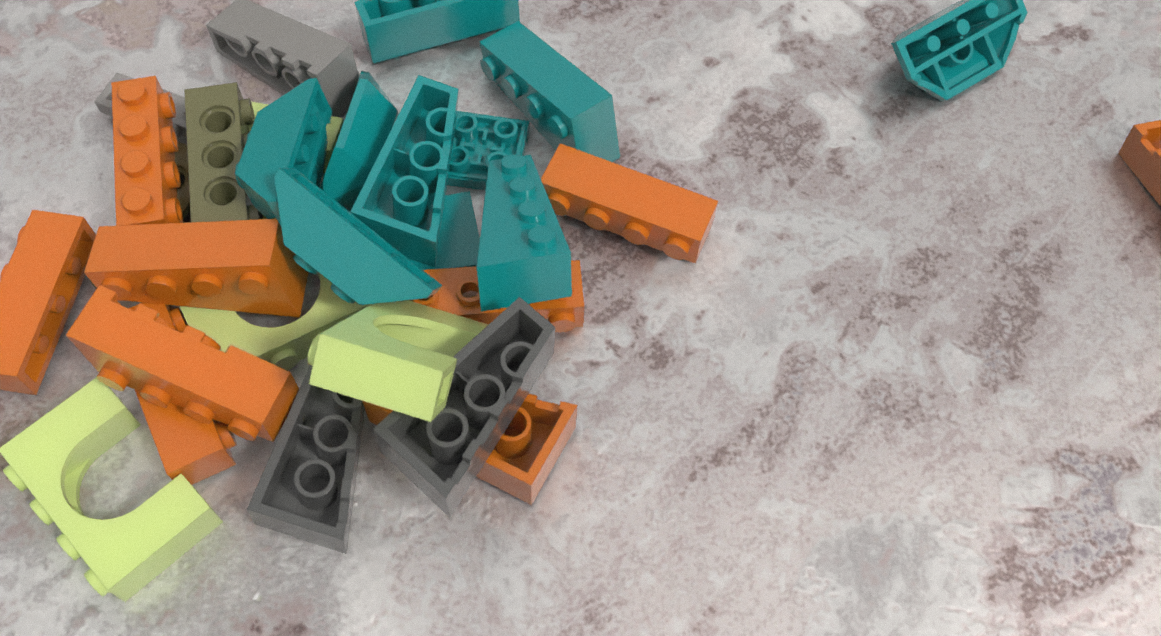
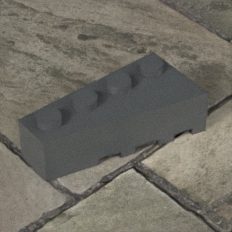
(484, 395)
(312, 469)

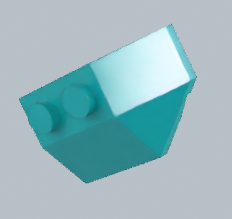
(959, 45)
(285, 136)
(359, 141)
(343, 247)

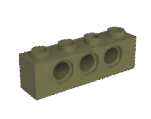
(215, 141)

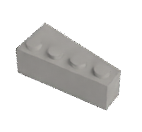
(285, 52)

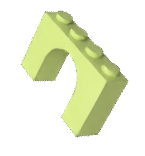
(277, 345)
(393, 356)
(122, 550)

